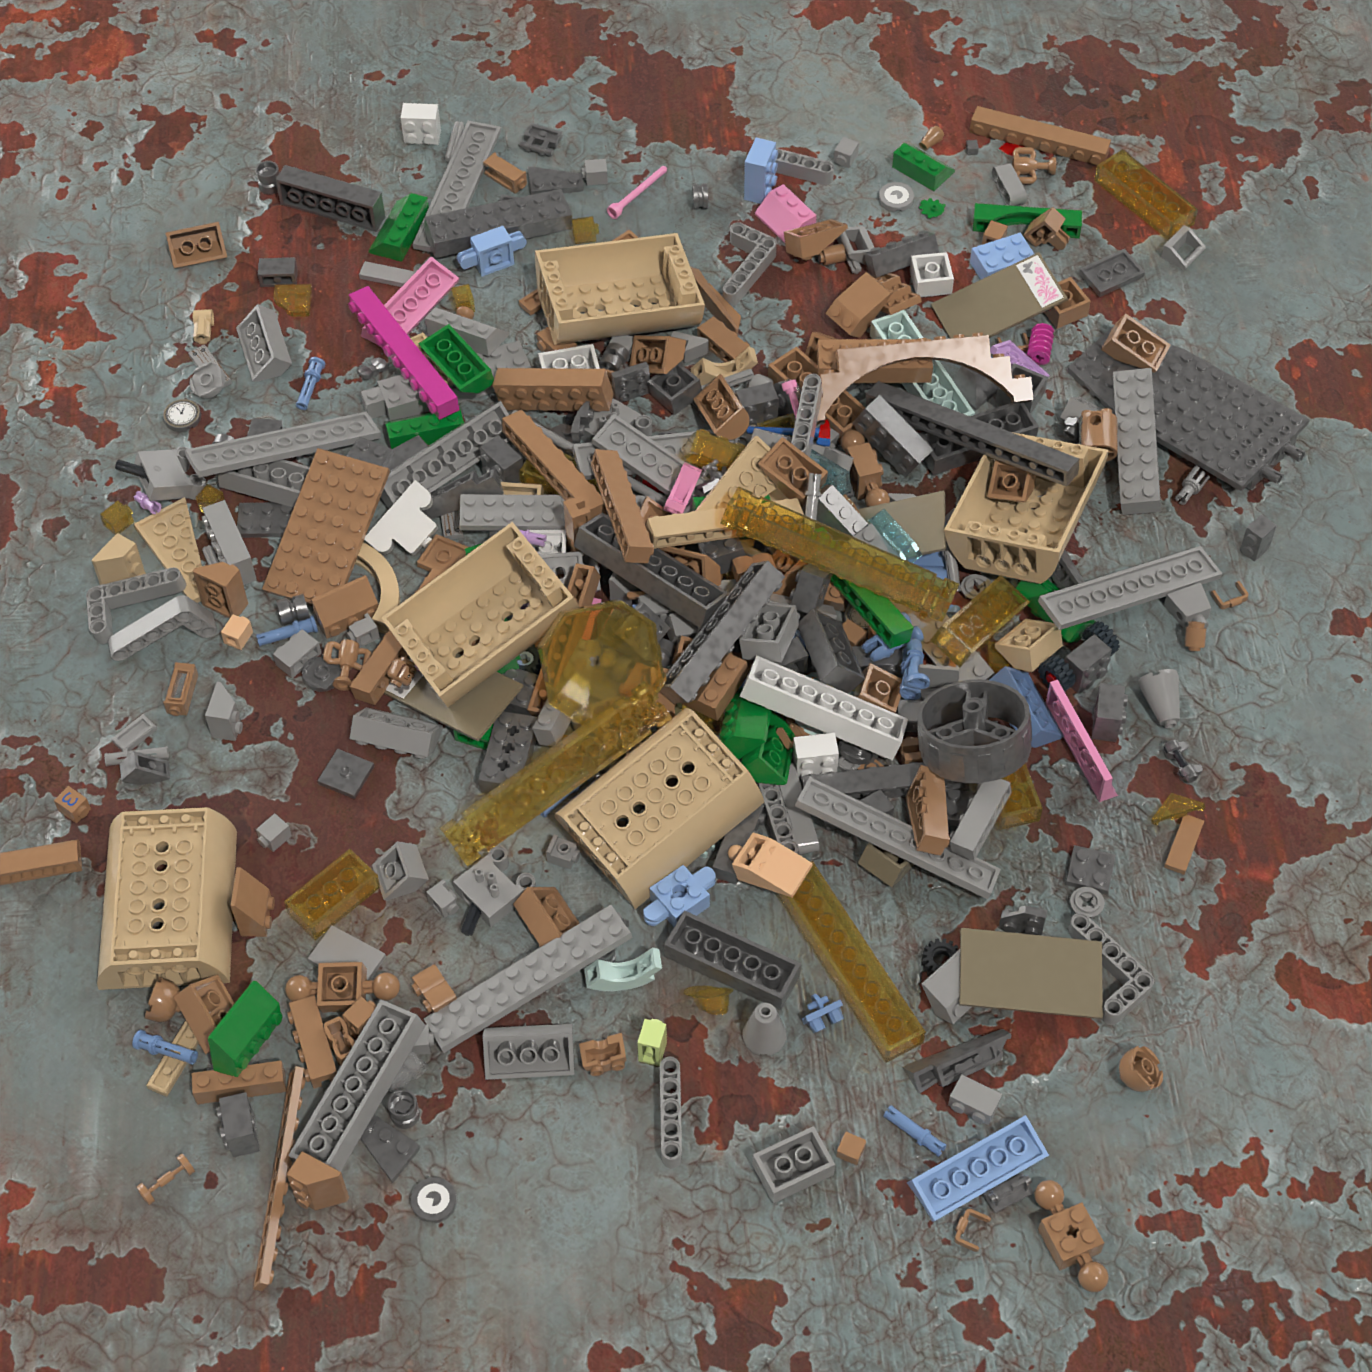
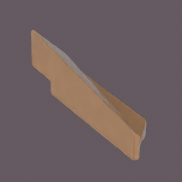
(716, 303)

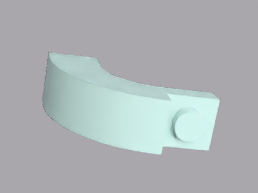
(623, 975)

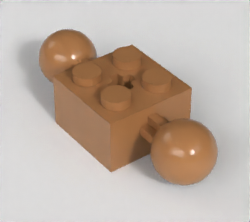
(865, 470)
(333, 977)
(1077, 1224)

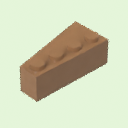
(928, 811)

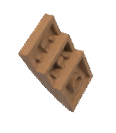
(901, 294)

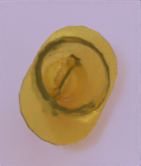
(711, 999)

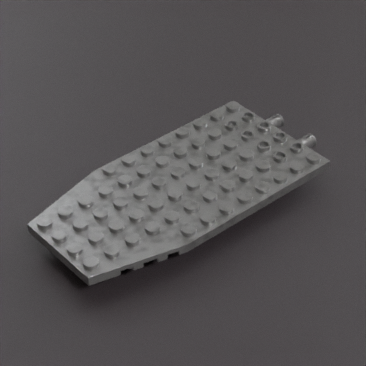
(1205, 414)

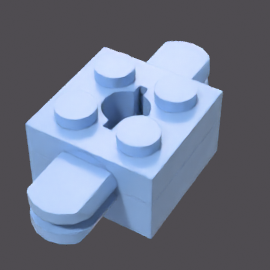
(491, 250)
(689, 896)

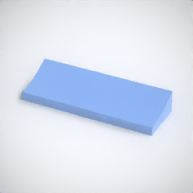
(978, 1168)

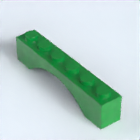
(1022, 215)

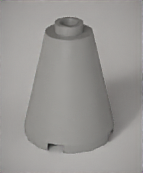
(1162, 695)
(764, 1031)

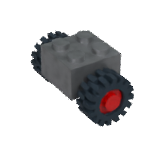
(1085, 662)

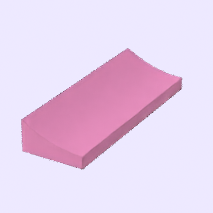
(418, 296)
(1080, 742)

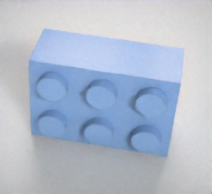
(760, 170)
(999, 254)

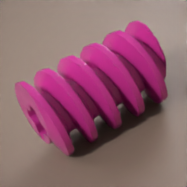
(1041, 343)

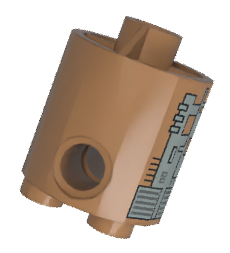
(1099, 430)

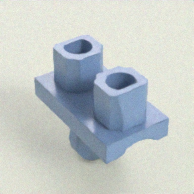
(814, 1019)

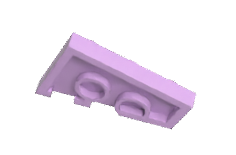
(1017, 356)

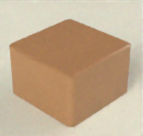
(851, 1148)

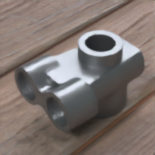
(1072, 428)

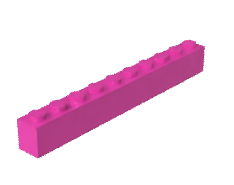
(403, 353)

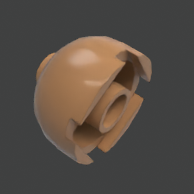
(162, 1001)
(1140, 1069)

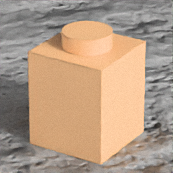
(237, 631)

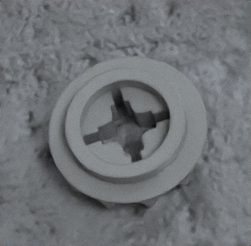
(968, 584)
(1086, 894)

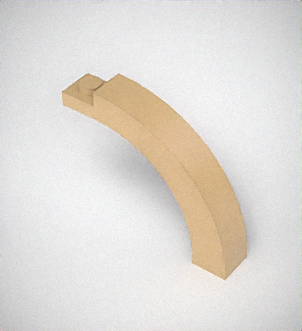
(383, 573)

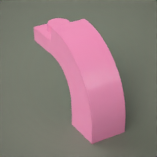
(682, 489)

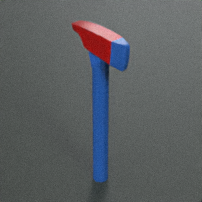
(821, 433)

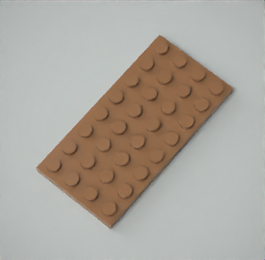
(326, 526)

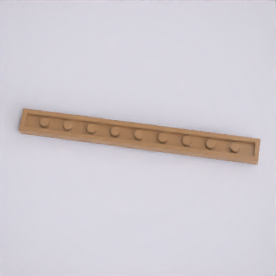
(279, 1186)

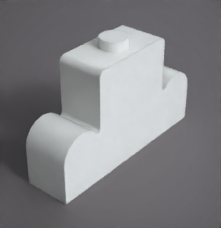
(405, 523)

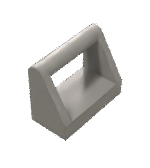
(1184, 235)
(862, 240)

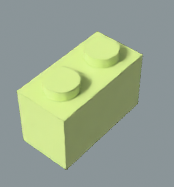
(652, 1042)

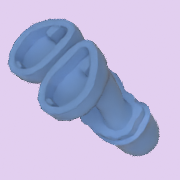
(881, 650)
(912, 680)

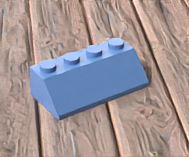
(1043, 724)

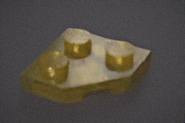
(294, 298)

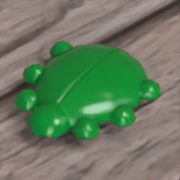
(932, 208)

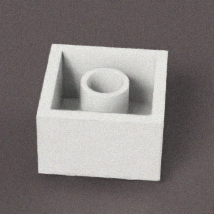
(420, 123)
(931, 274)
(815, 754)

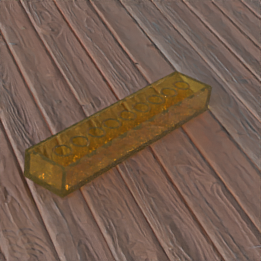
(853, 967)

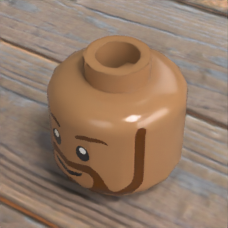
(401, 672)

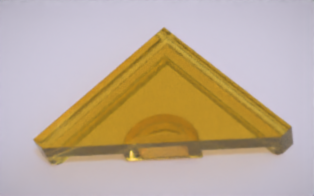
(1176, 807)

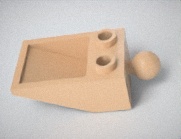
(769, 865)

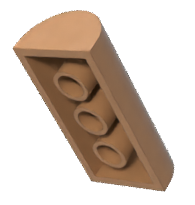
(722, 409)

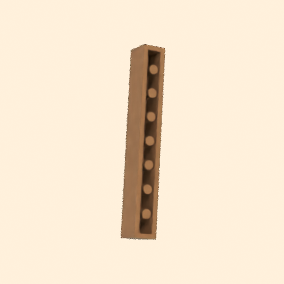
(1039, 136)
(551, 461)
(622, 506)
(583, 588)
(373, 677)

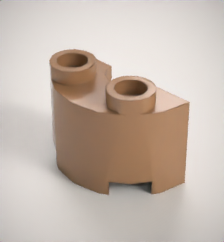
(603, 1055)

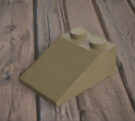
(884, 864)

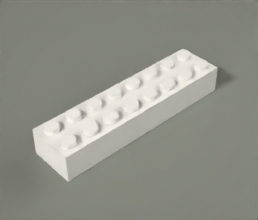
(824, 708)

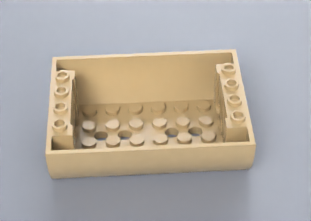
(614, 279)
(1009, 535)
(471, 605)
(676, 820)
(194, 887)

